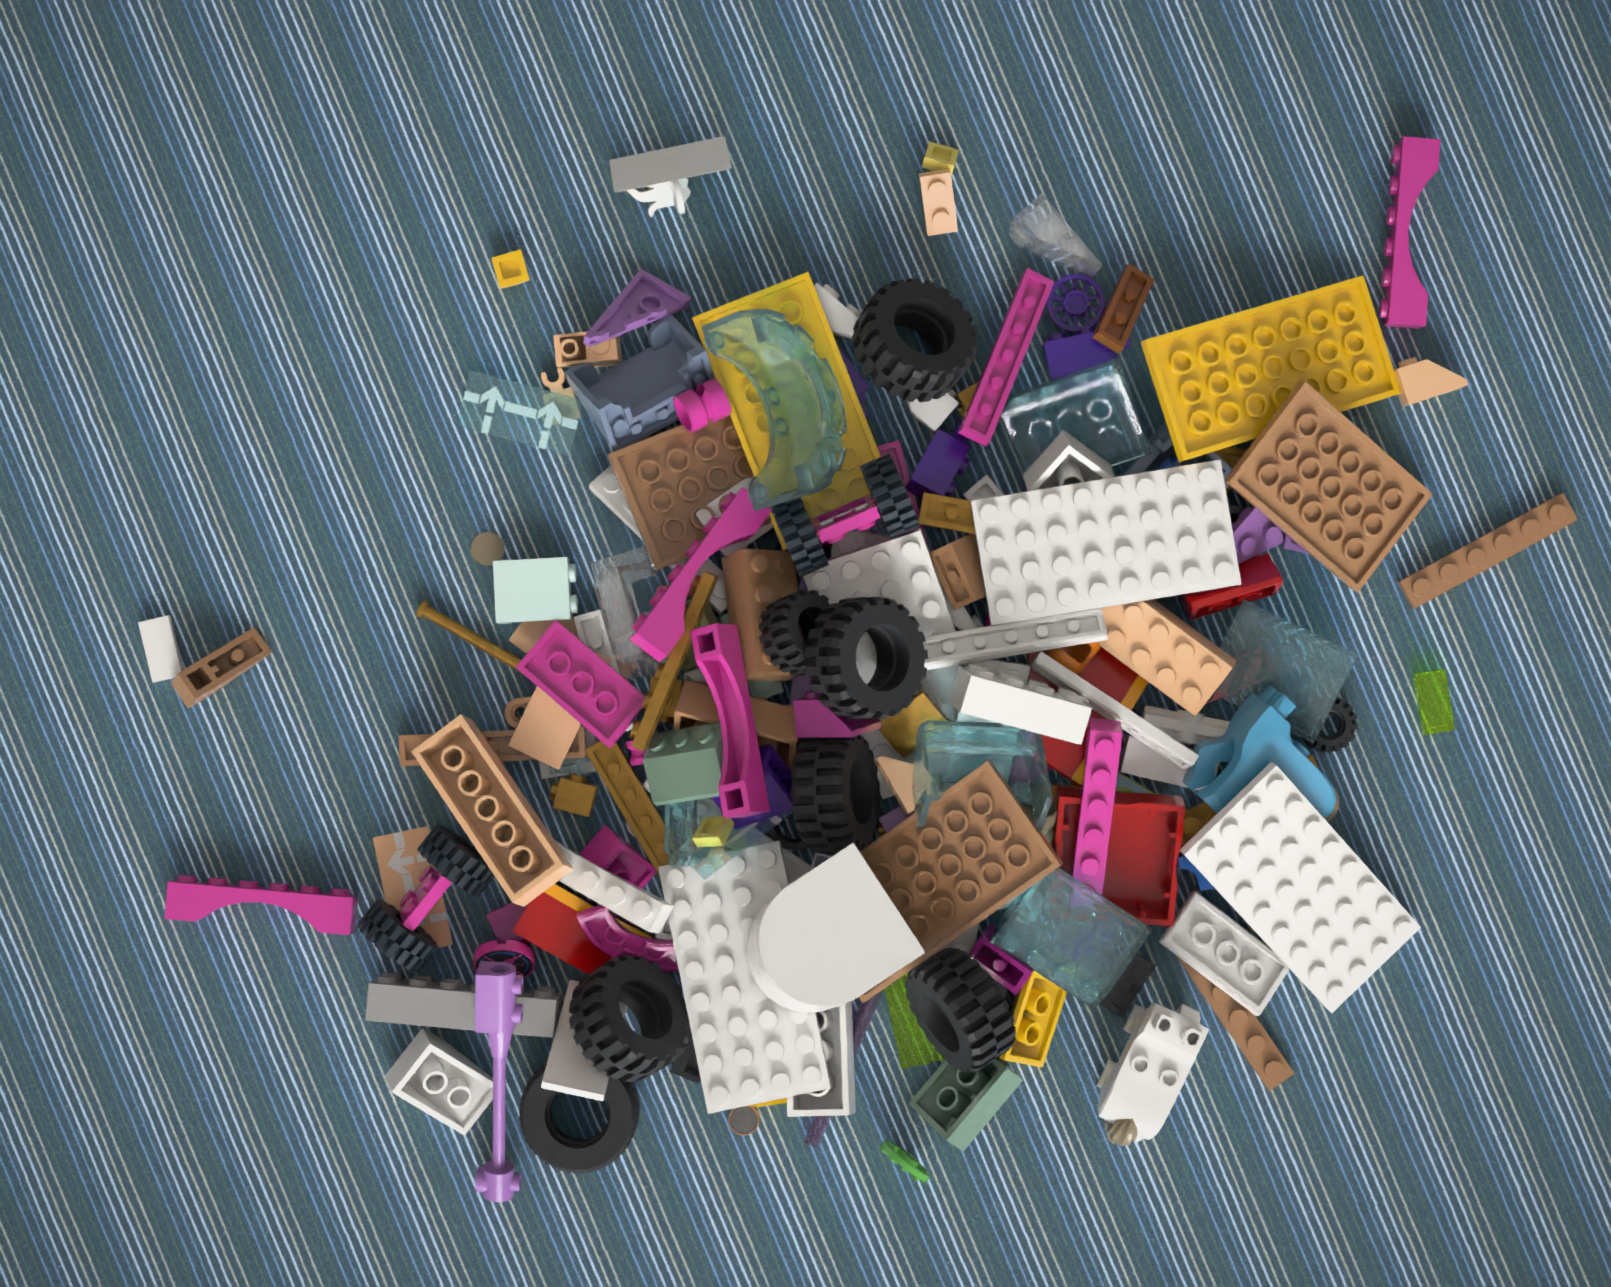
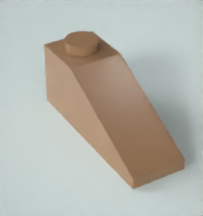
(220, 667)

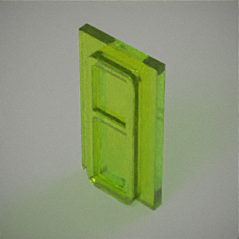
(910, 1039)

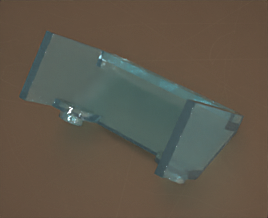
(954, 749)

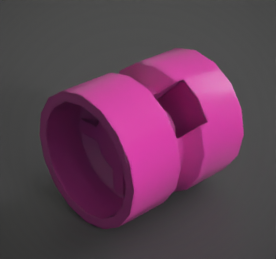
(698, 407)

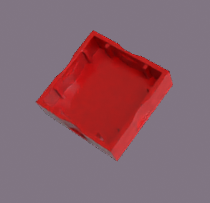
(1140, 850)

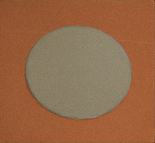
(487, 548)

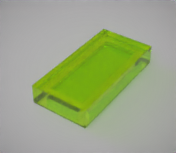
(1433, 702)

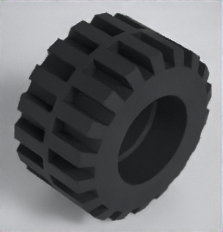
(781, 629)

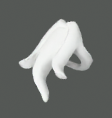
(664, 195)

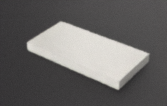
(1225, 953)
(566, 1066)

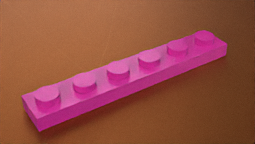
(1006, 357)

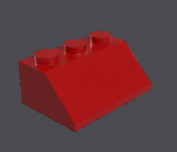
(1258, 581)

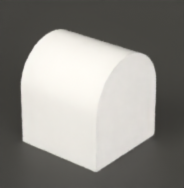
(829, 937)

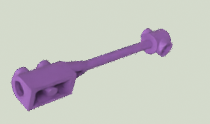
(497, 1015)

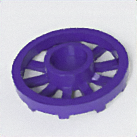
(1075, 302)

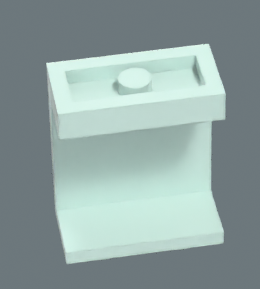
(534, 590)

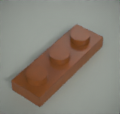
(1123, 308)

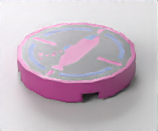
(512, 952)

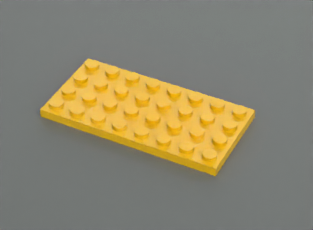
(802, 307)
(1235, 371)

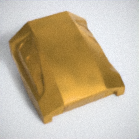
(903, 727)

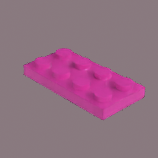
(582, 683)

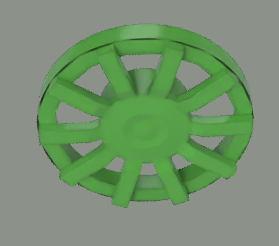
(906, 1160)

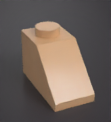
(1425, 380)
(899, 779)

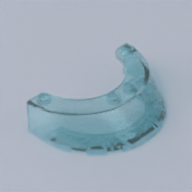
(798, 398)

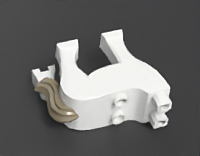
(1150, 1072)

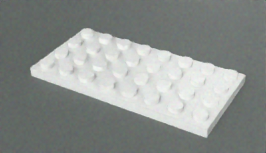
(1105, 542)
(903, 572)
(1300, 887)
(742, 1039)

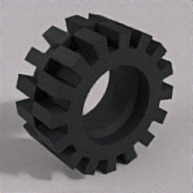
(1345, 732)

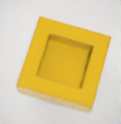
(510, 269)

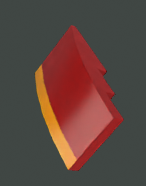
(1111, 678)
(553, 925)

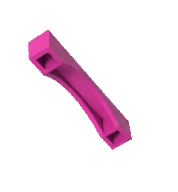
(1405, 296)
(664, 623)
(742, 776)
(1097, 802)
(324, 911)

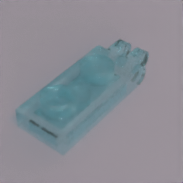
(679, 830)

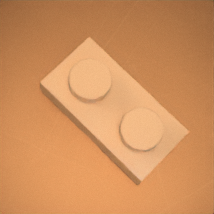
(938, 202)

